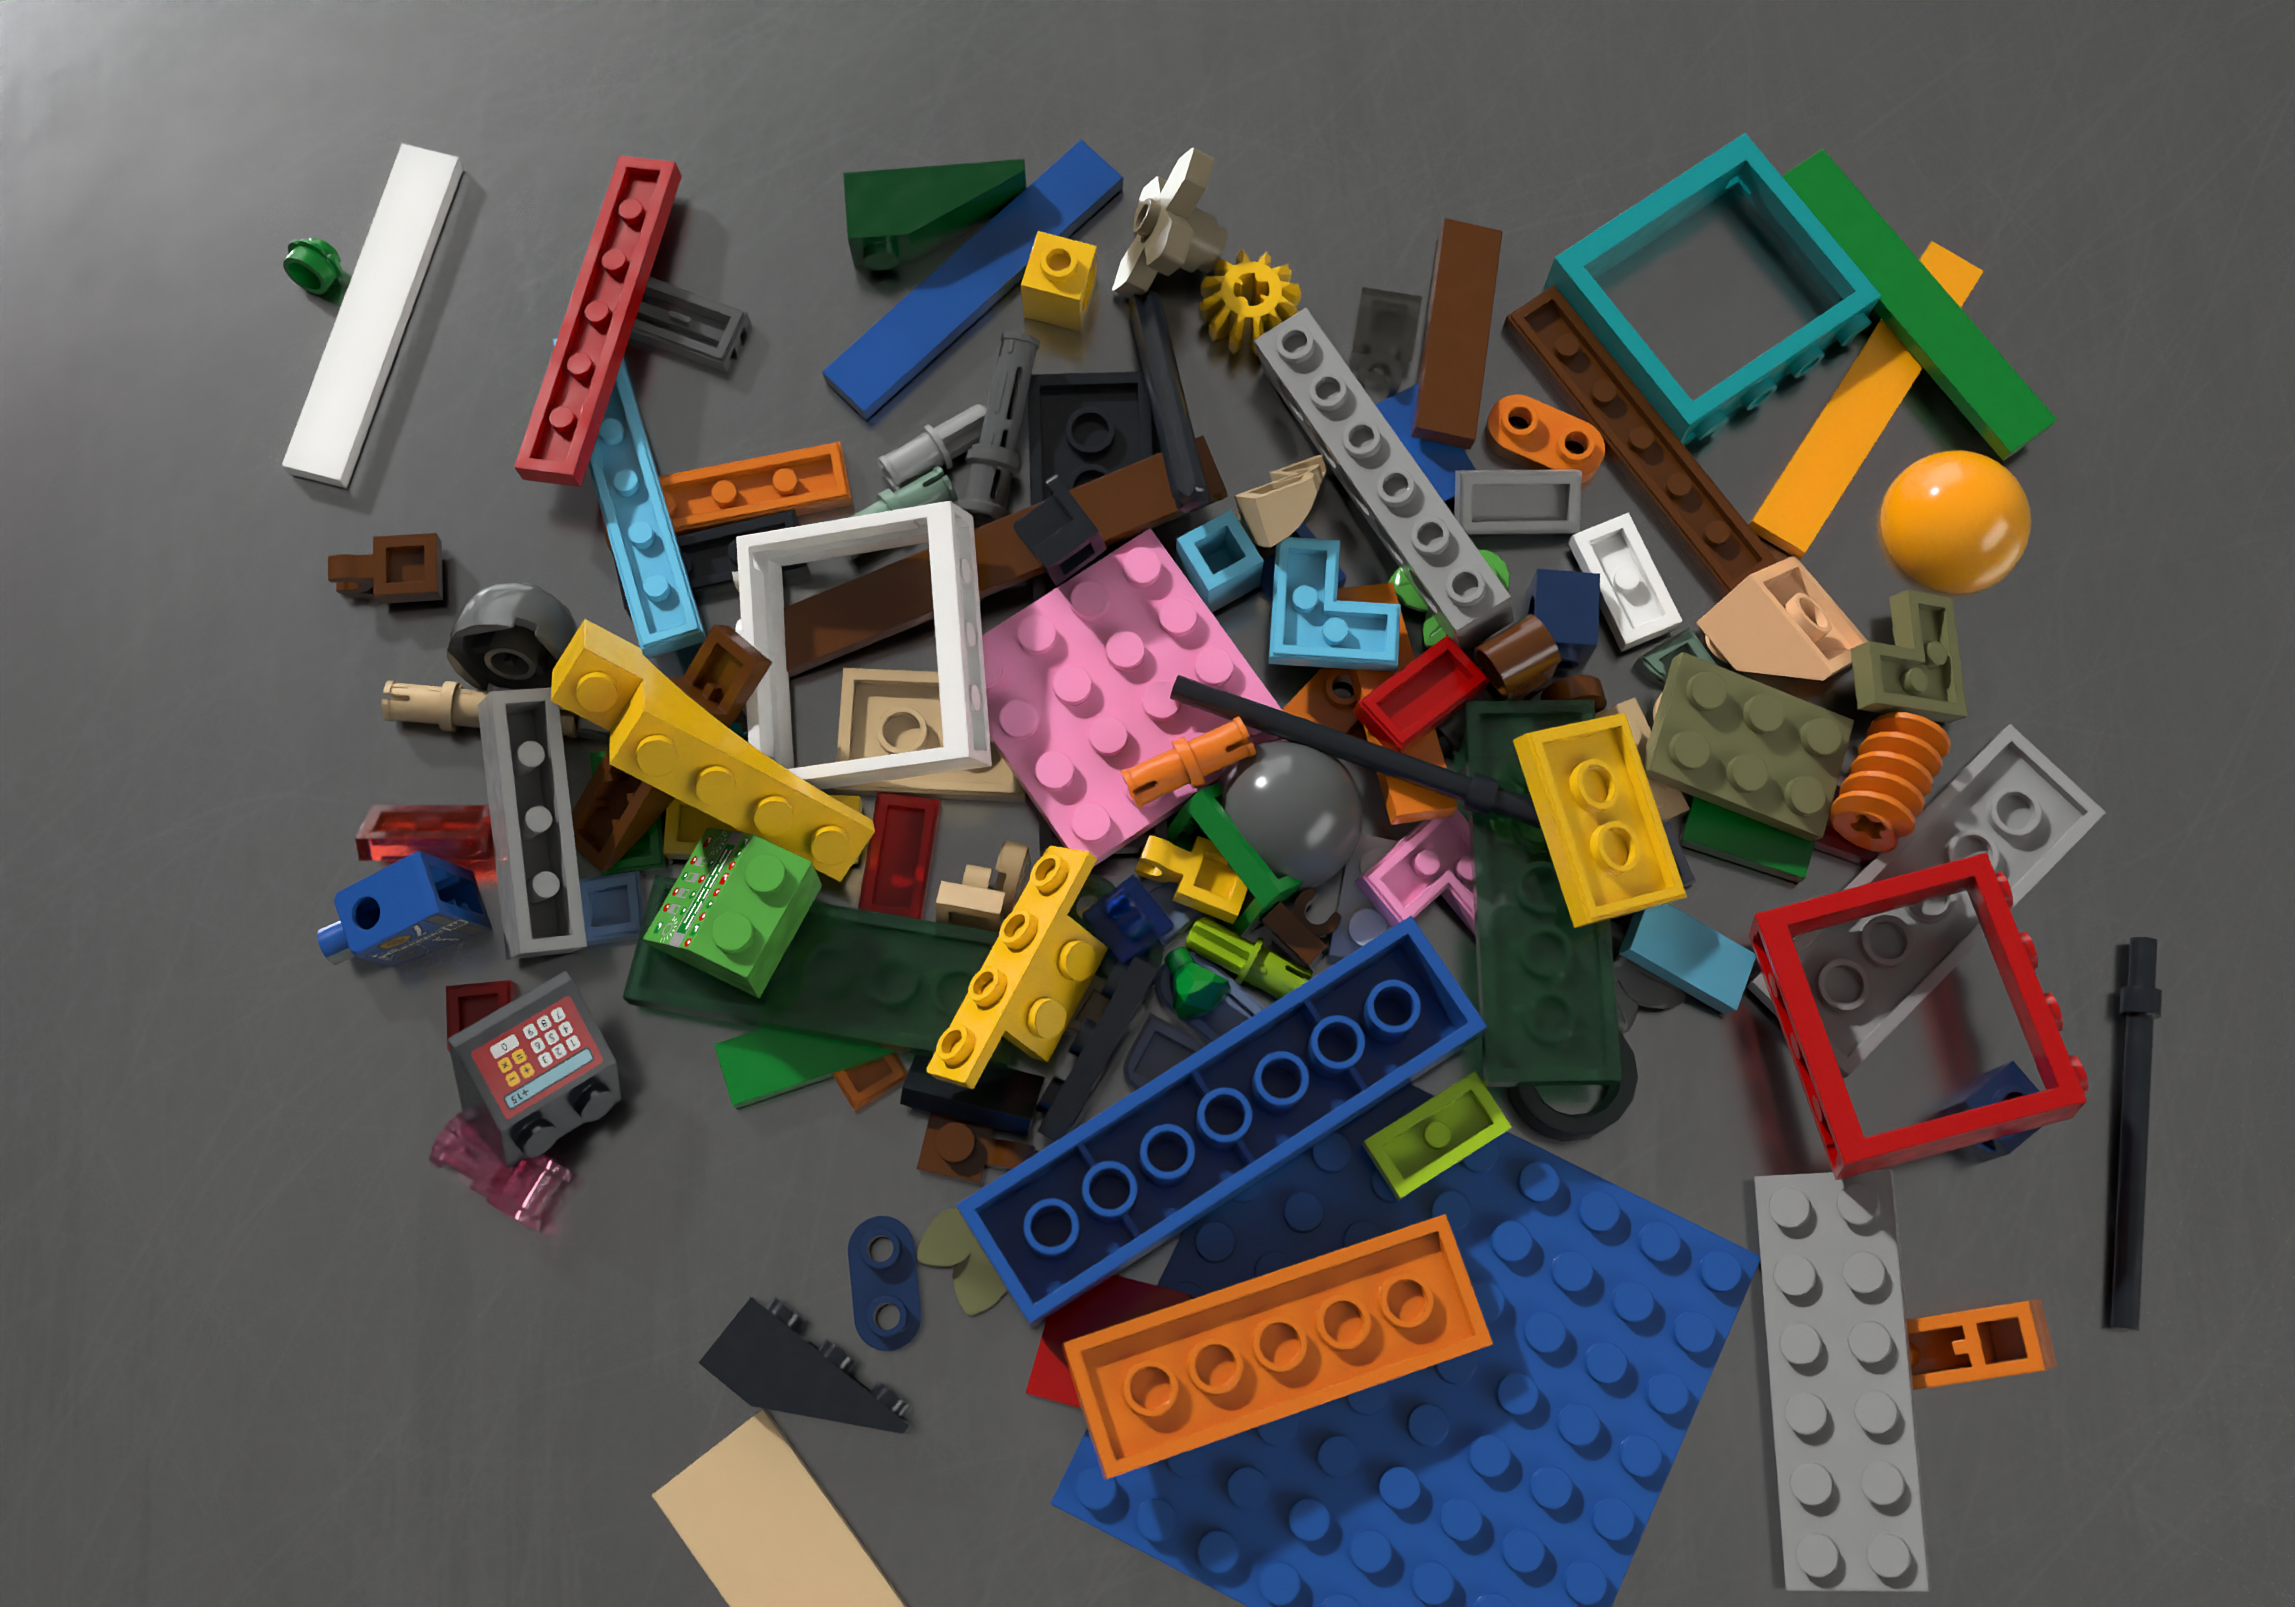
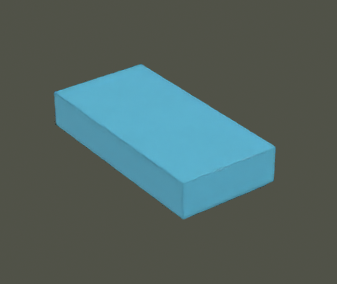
(1689, 956)

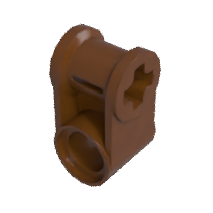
(1519, 660)

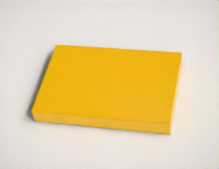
(1599, 819)

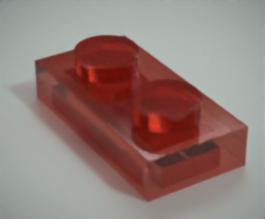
(444, 831)

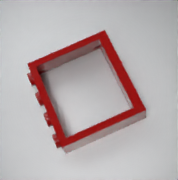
(1815, 1060)

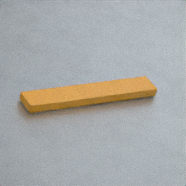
(1851, 423)

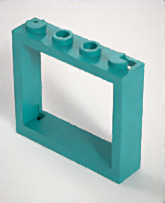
(1828, 264)

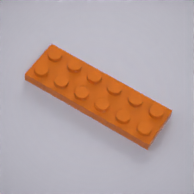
(1275, 1345)

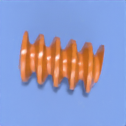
(1889, 780)

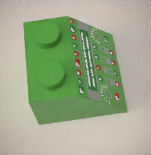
(735, 908)

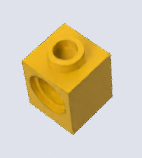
(1059, 281)

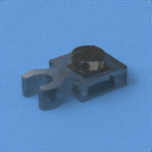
(1385, 333)

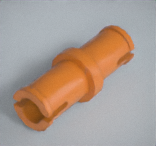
(1188, 762)

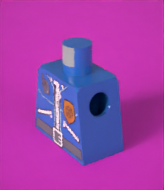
(405, 912)

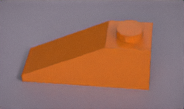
(1980, 1344)

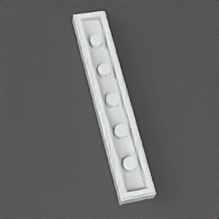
(373, 316)

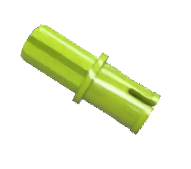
(1246, 959)

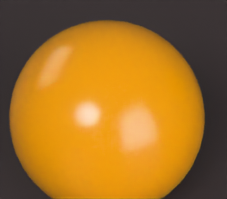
(1956, 521)

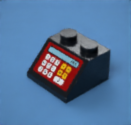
(534, 1071)

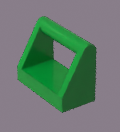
(1267, 889)

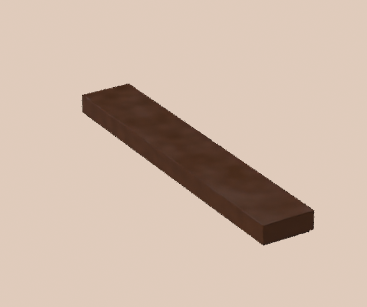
(1638, 441)

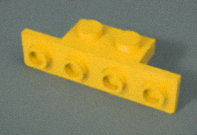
(1029, 976)

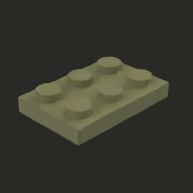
(1747, 747)

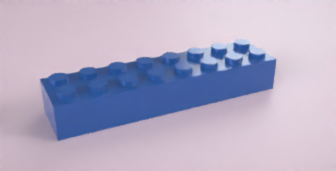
(1220, 1121)

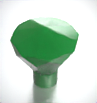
(1194, 987)

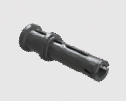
(994, 457)

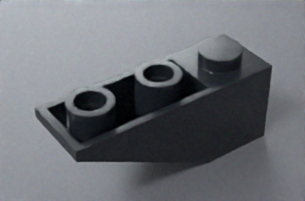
(783, 1371)

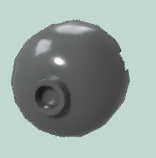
(510, 637)

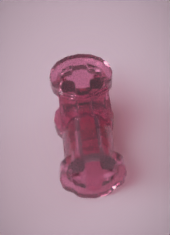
(516, 1191)

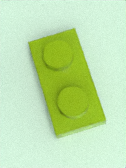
(1436, 1135)

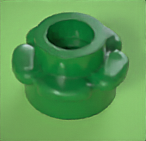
(313, 265)

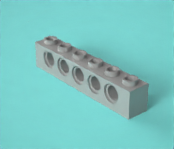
(1384, 481)

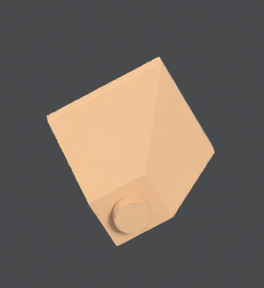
(1781, 625)

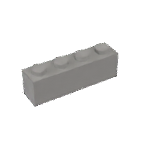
(531, 823)

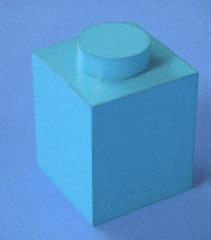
(1219, 560)

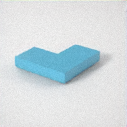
(1317, 628)

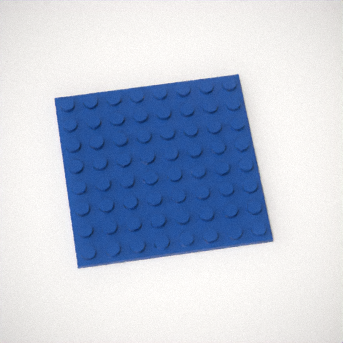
(1475, 1477)

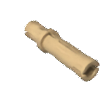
(446, 706)

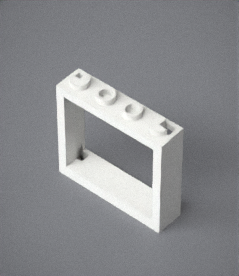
(956, 632)

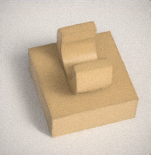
(972, 902)

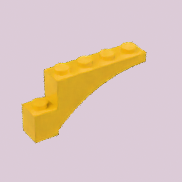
(696, 758)

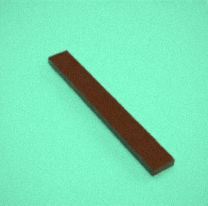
(902, 591)

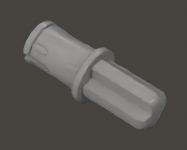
(933, 448)

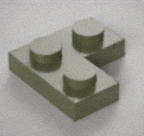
(1922, 668)

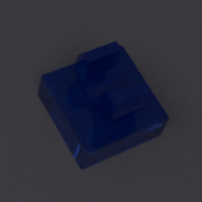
(1128, 920)

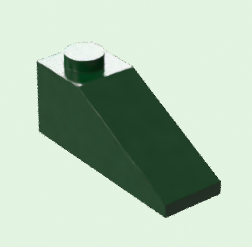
(915, 210)

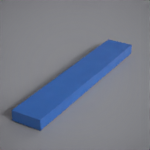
(970, 280)

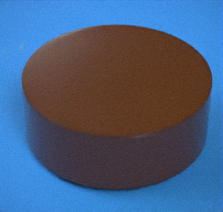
(1577, 688)

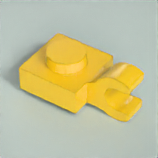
(1201, 875)

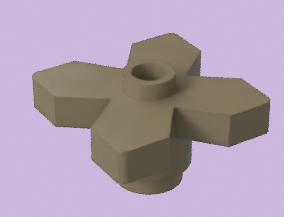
(1171, 228)

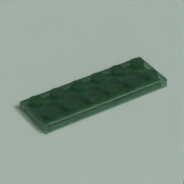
(1539, 978)
(841, 979)

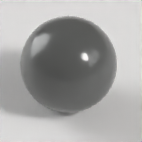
(1294, 809)

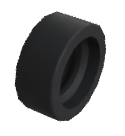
(1583, 1125)

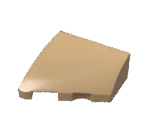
(1280, 507)

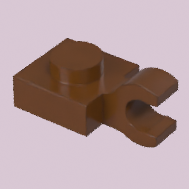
(399, 569)
(967, 1149)

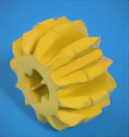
(1231, 287)

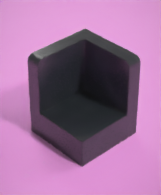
(1060, 533)

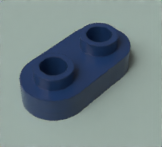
(884, 1283)

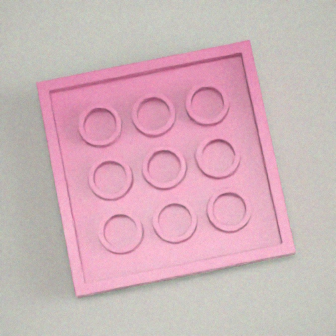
(1088, 686)

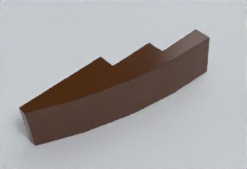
(621, 808)

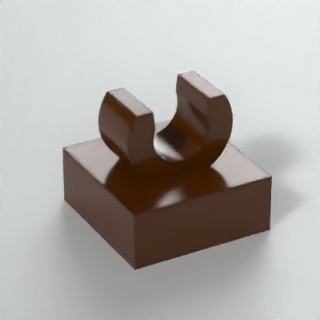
(1298, 933)

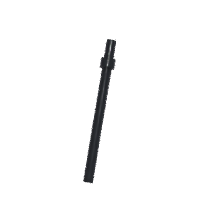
(1478, 793)
(2140, 1005)

